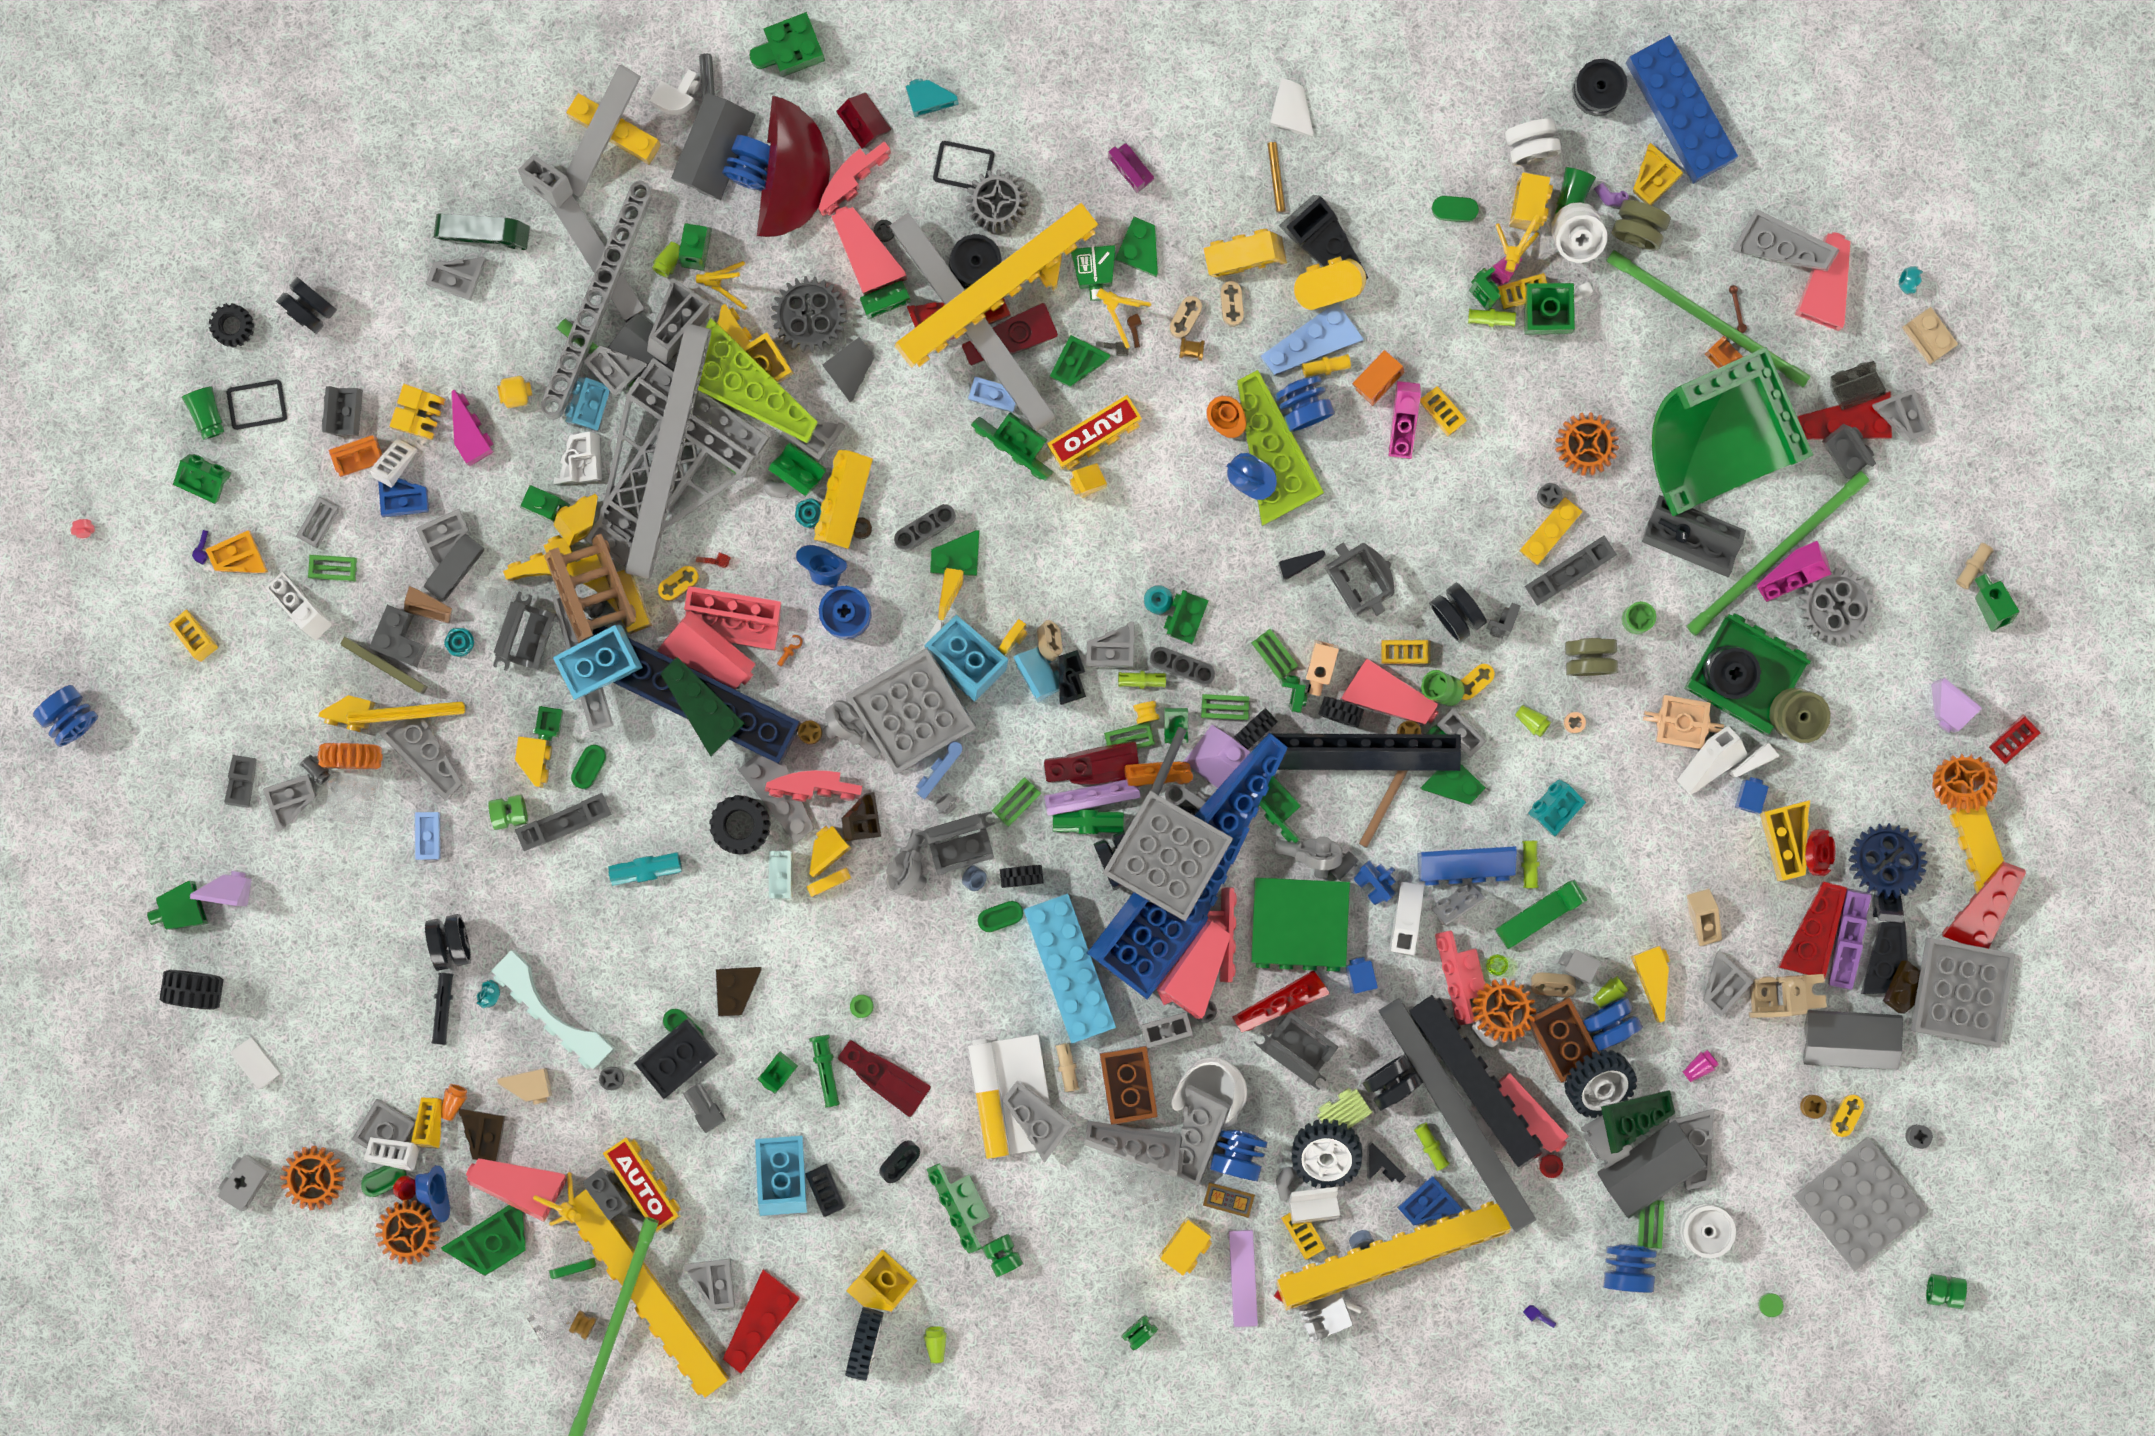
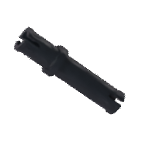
(442, 1008)

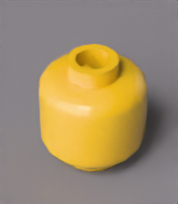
(514, 391)

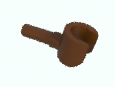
(1133, 322)

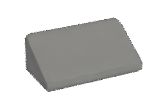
(1455, 724)

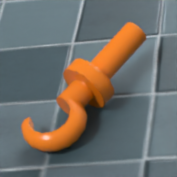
(789, 651)

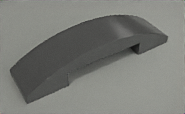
(1570, 570)
(563, 822)

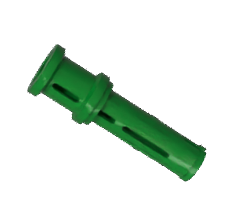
(823, 1059)

